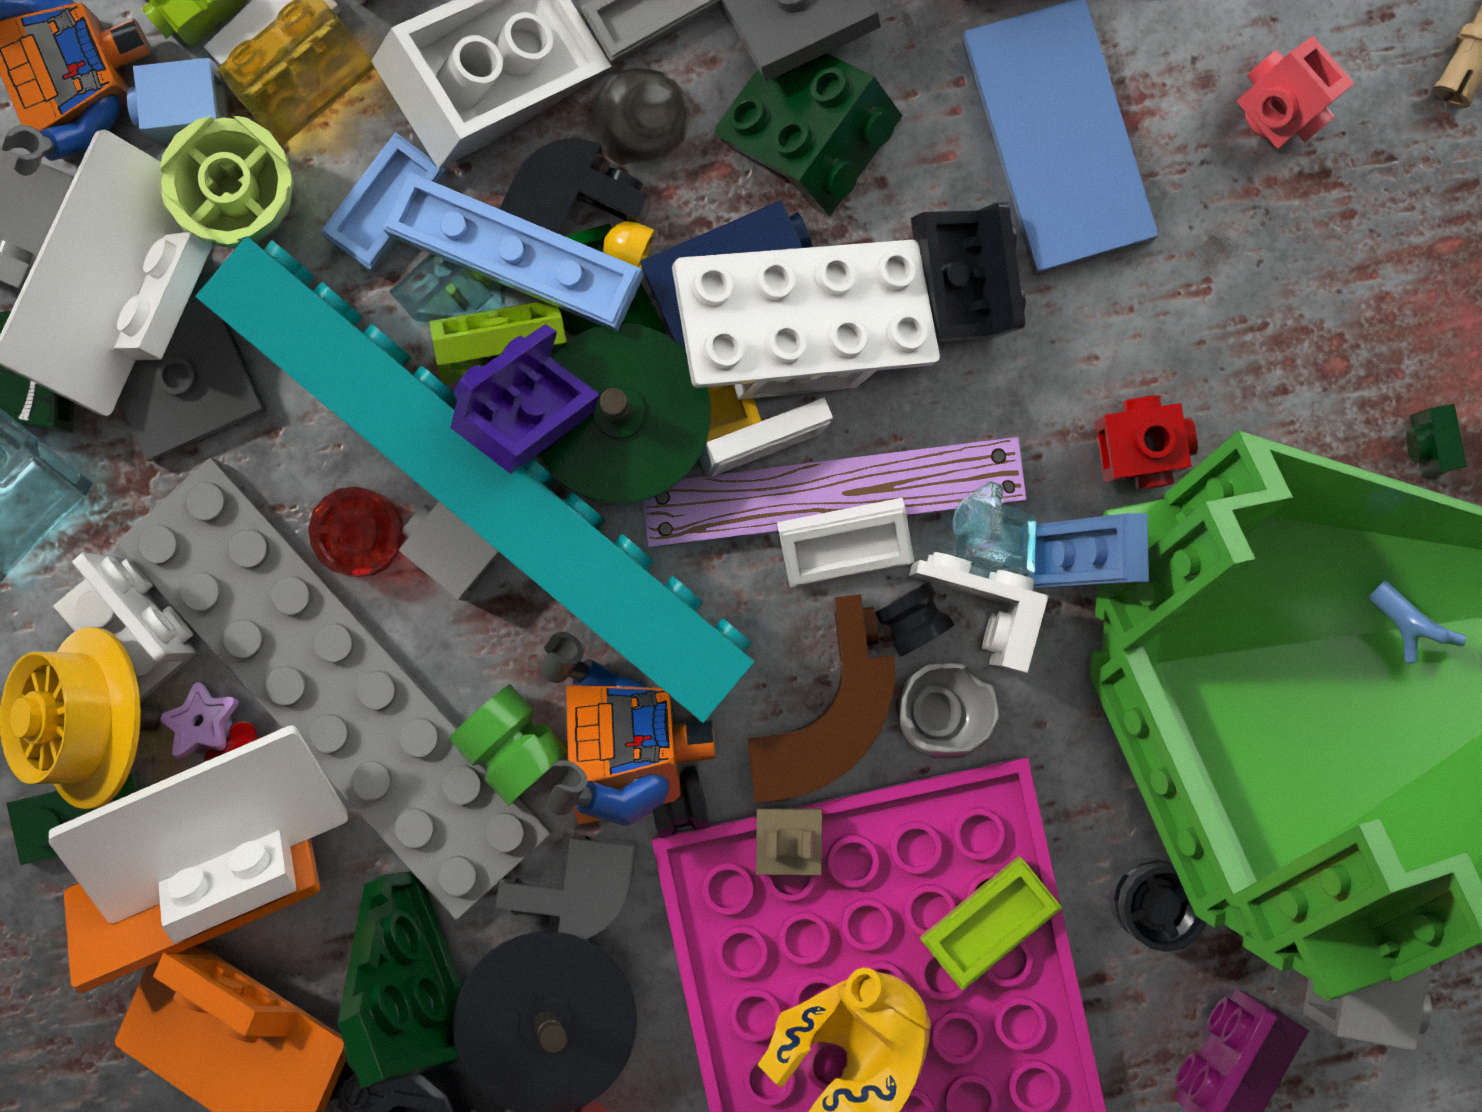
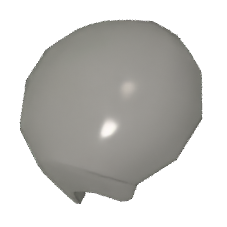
(947, 710)

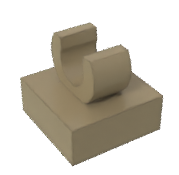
(788, 841)

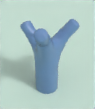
(1411, 621)

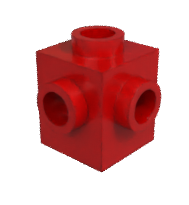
(1123, 445)

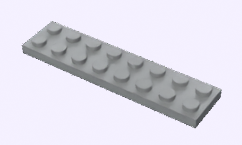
(332, 681)

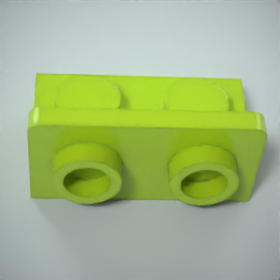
(482, 336)

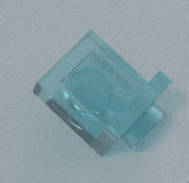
(994, 533)

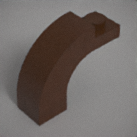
(826, 748)

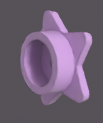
(210, 733)

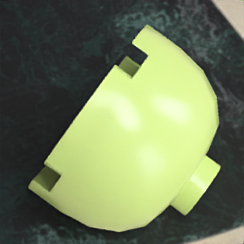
(226, 180)

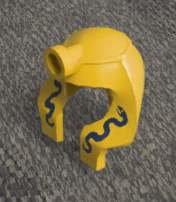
(879, 1027)

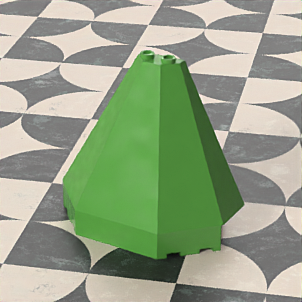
(1272, 715)

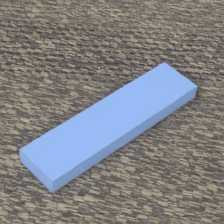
(513, 252)

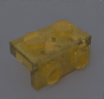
(295, 68)

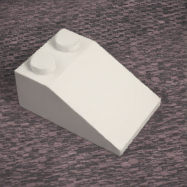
(485, 69)

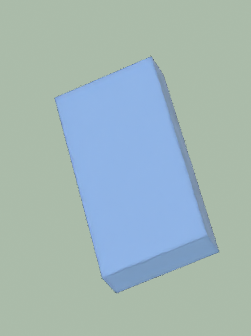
(362, 215)

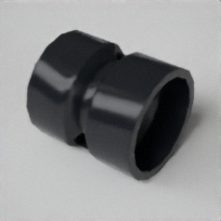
(1154, 906)

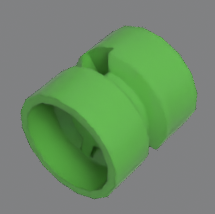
(508, 744)

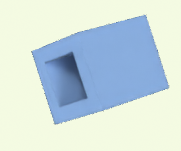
(174, 96)

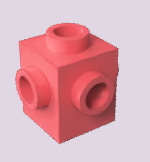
(1293, 93)

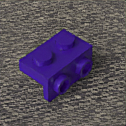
(520, 401)

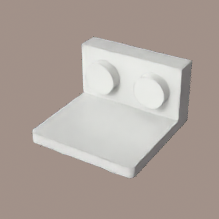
(118, 600)
(1009, 633)

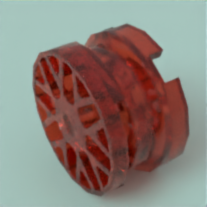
(356, 532)

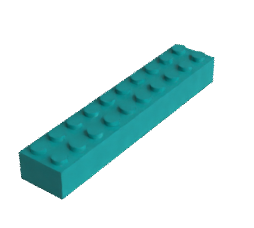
(409, 422)

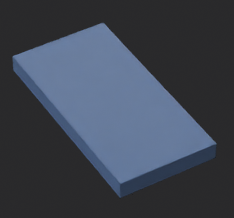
(1060, 135)

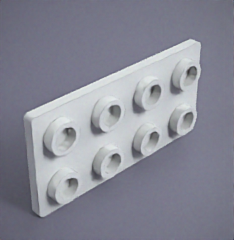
(103, 280)
(804, 317)
(205, 837)

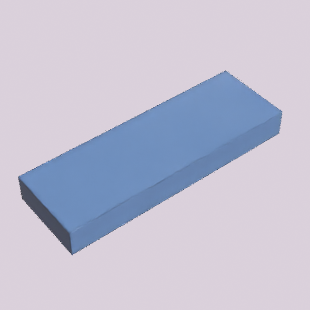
(1092, 551)

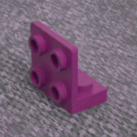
(1240, 1059)

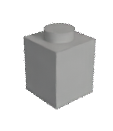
(448, 550)

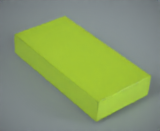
(990, 922)

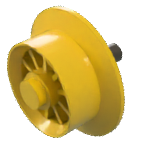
(75, 718)

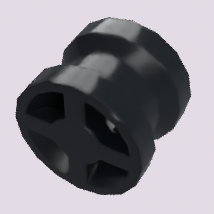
(914, 619)
(686, 810)

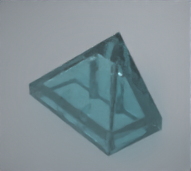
(446, 290)

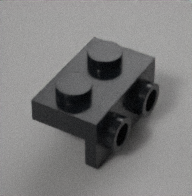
(971, 272)

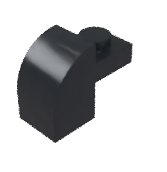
(564, 177)

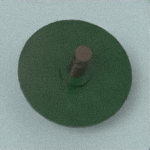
(645, 421)

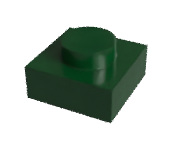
(1435, 440)

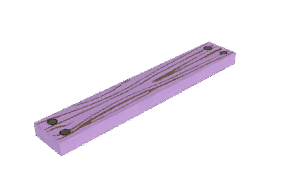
(759, 498)

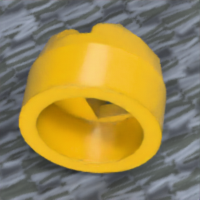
(629, 242)

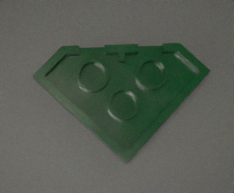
(398, 985)

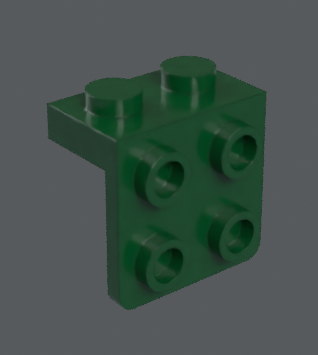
(812, 126)

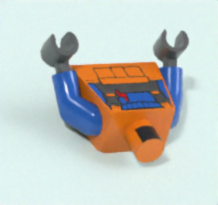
(62, 76)
(618, 739)

